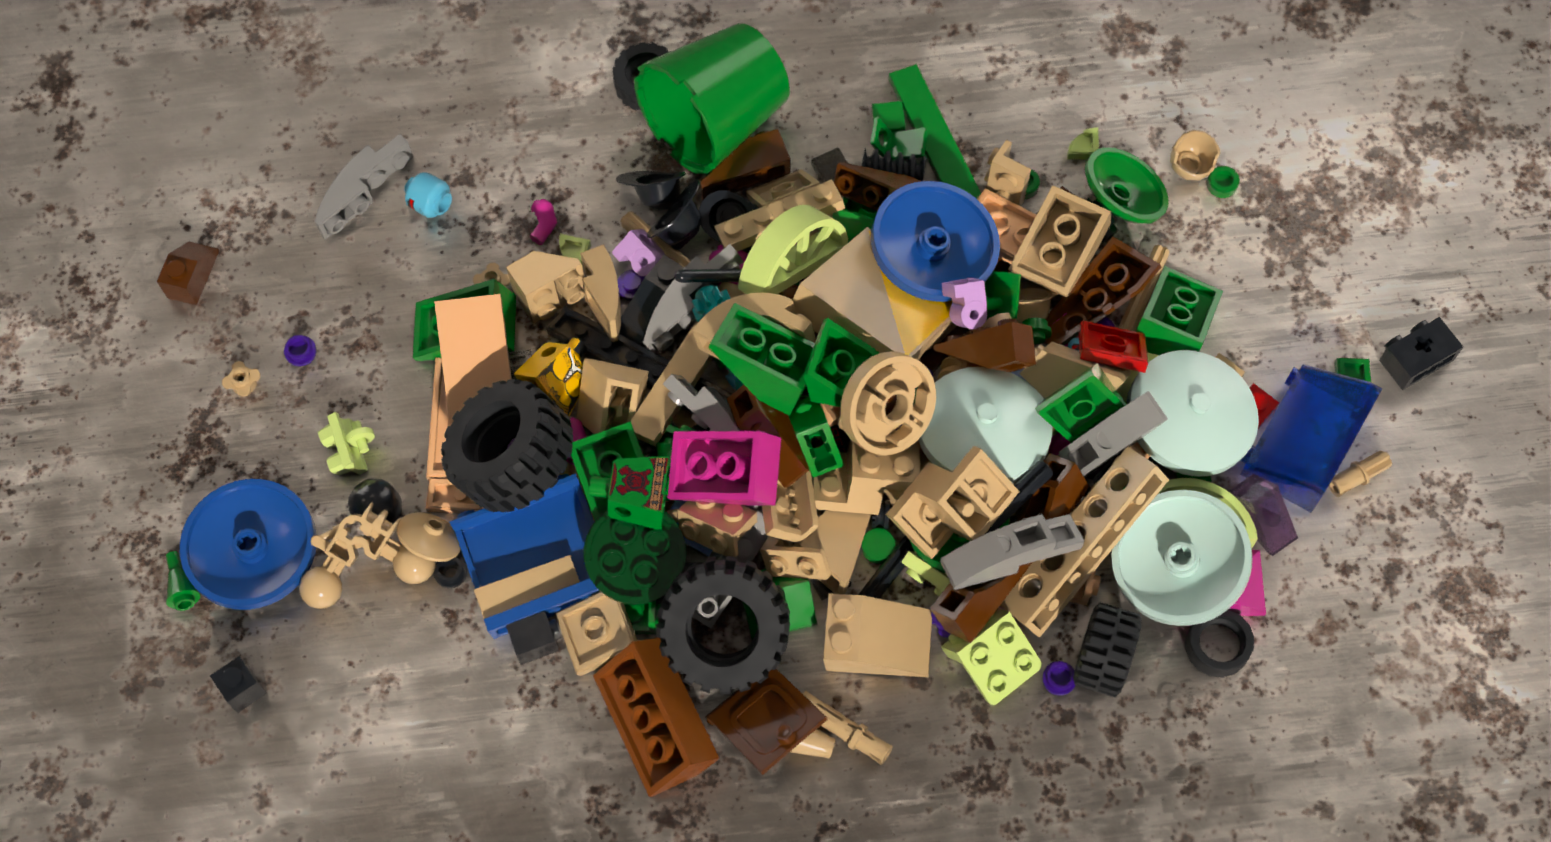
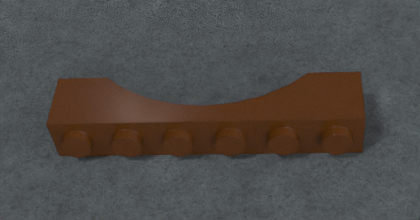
(968, 609)

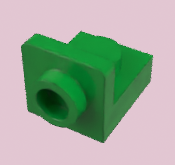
(644, 617)

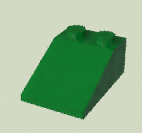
(1178, 313)
(426, 337)
(763, 357)

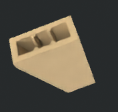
(841, 538)

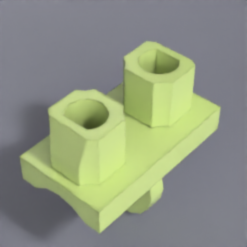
(350, 441)

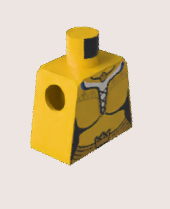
(556, 372)

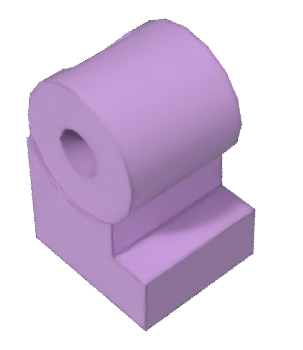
(640, 250)
(968, 302)

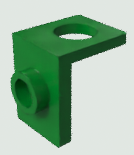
(902, 141)

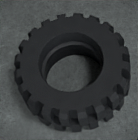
(528, 463)
(713, 668)

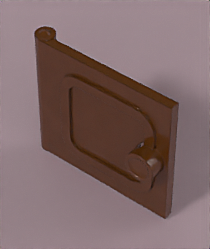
(766, 720)

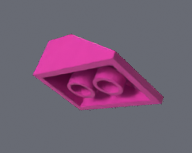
(724, 467)

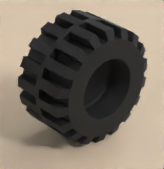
(1107, 649)

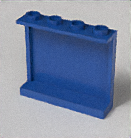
(519, 540)

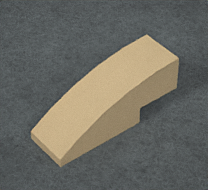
(602, 289)

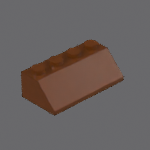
(655, 717)

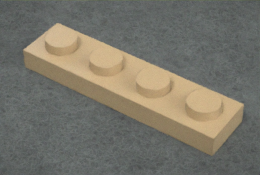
(746, 228)

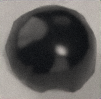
(381, 494)

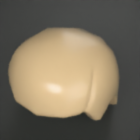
(1194, 155)

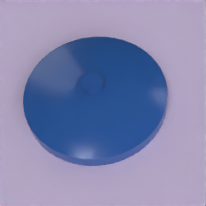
(933, 237)
(247, 544)

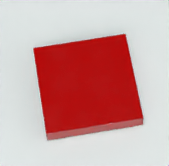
(1113, 346)

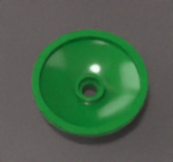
(1126, 185)

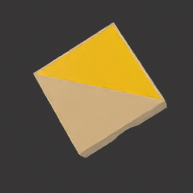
(868, 305)

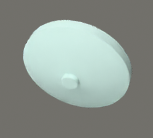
(987, 412)
(1207, 413)
(1183, 559)

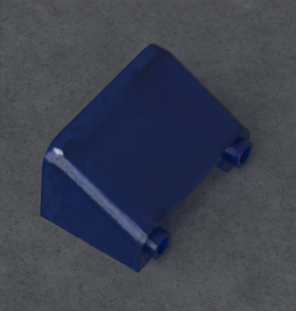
(1311, 433)

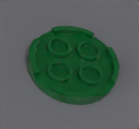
(632, 560)

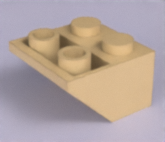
(546, 283)
(609, 394)

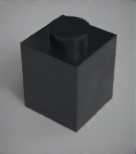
(534, 637)
(238, 684)

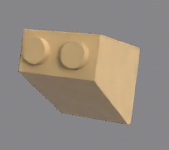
(1060, 364)

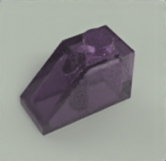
(1267, 511)

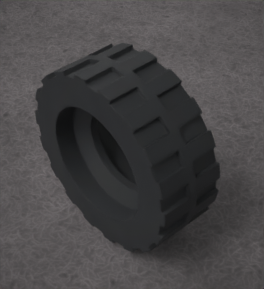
(625, 66)

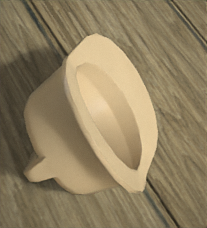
(1033, 301)

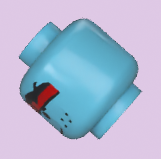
(427, 195)

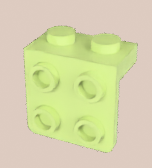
(997, 657)

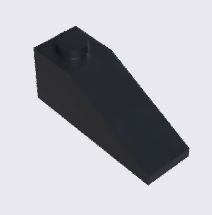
(641, 307)

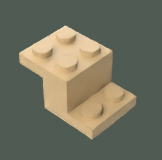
(862, 479)
(952, 502)

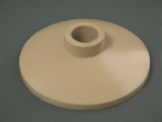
(428, 537)

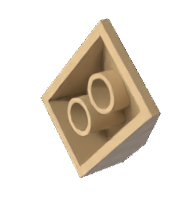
(1061, 241)
(876, 636)

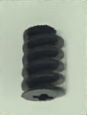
(899, 166)

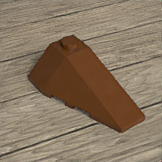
(1104, 286)

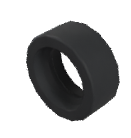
(1216, 668)

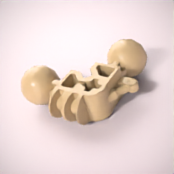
(322, 585)

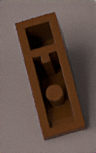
(751, 164)

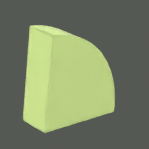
(1084, 144)
(573, 246)

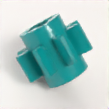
(707, 299)

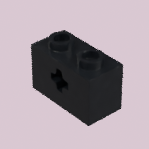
(1420, 352)

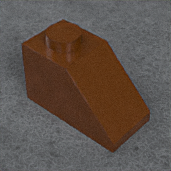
(187, 272)

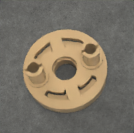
(869, 391)

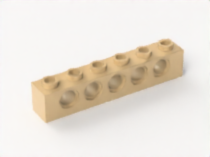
(1100, 534)

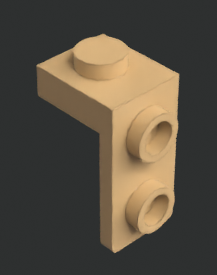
(794, 562)

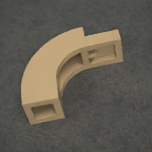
(768, 305)

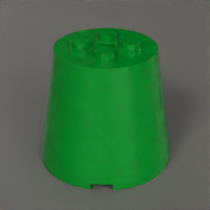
(712, 94)

